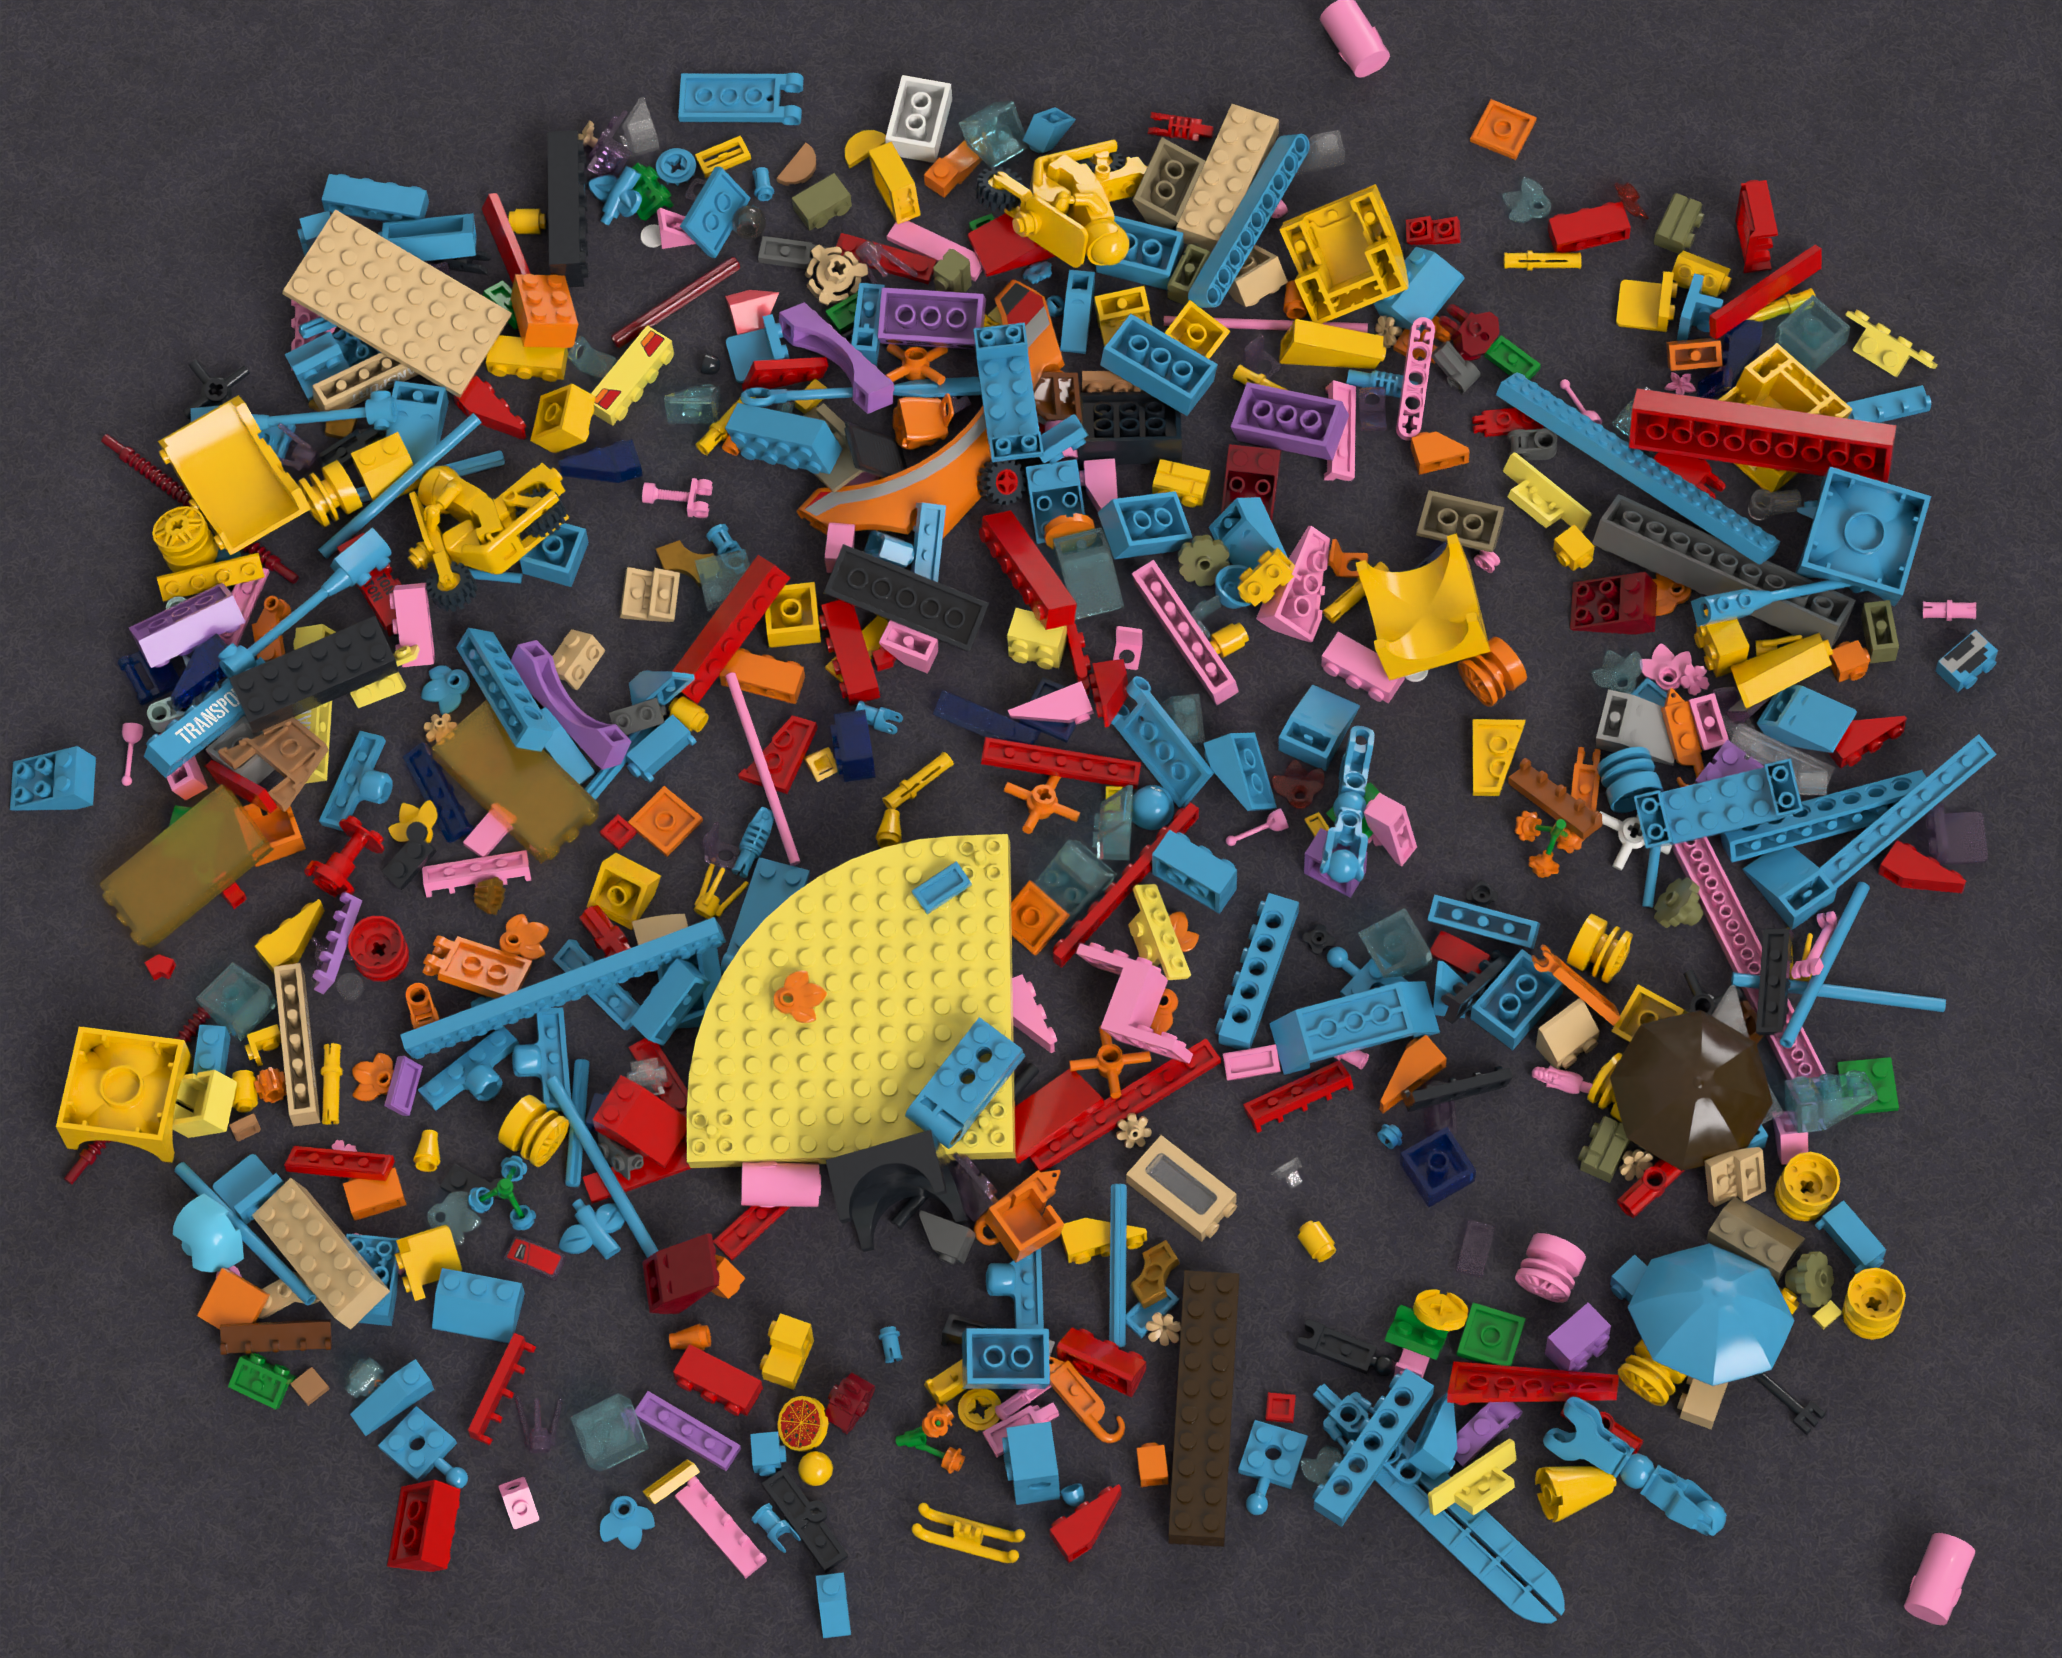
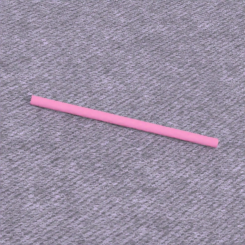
(1262, 324)
(763, 769)

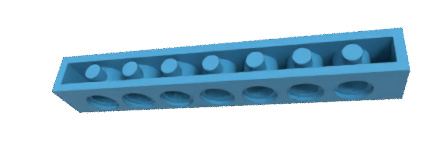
(1821, 817)

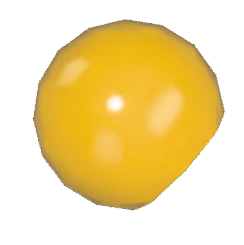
(815, 1468)

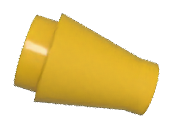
(889, 830)
(427, 1153)

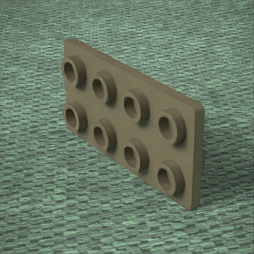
(844, 468)

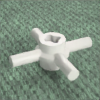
(1624, 836)

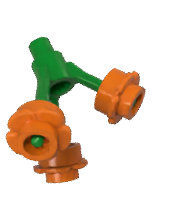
(934, 1426)

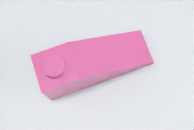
(1100, 481)
(1060, 706)
(1391, 826)

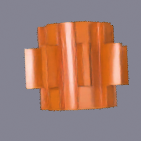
(271, 1085)

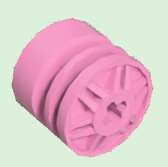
(1550, 1267)

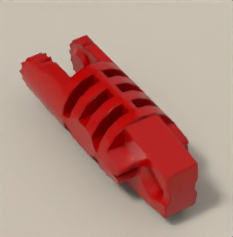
(1181, 127)

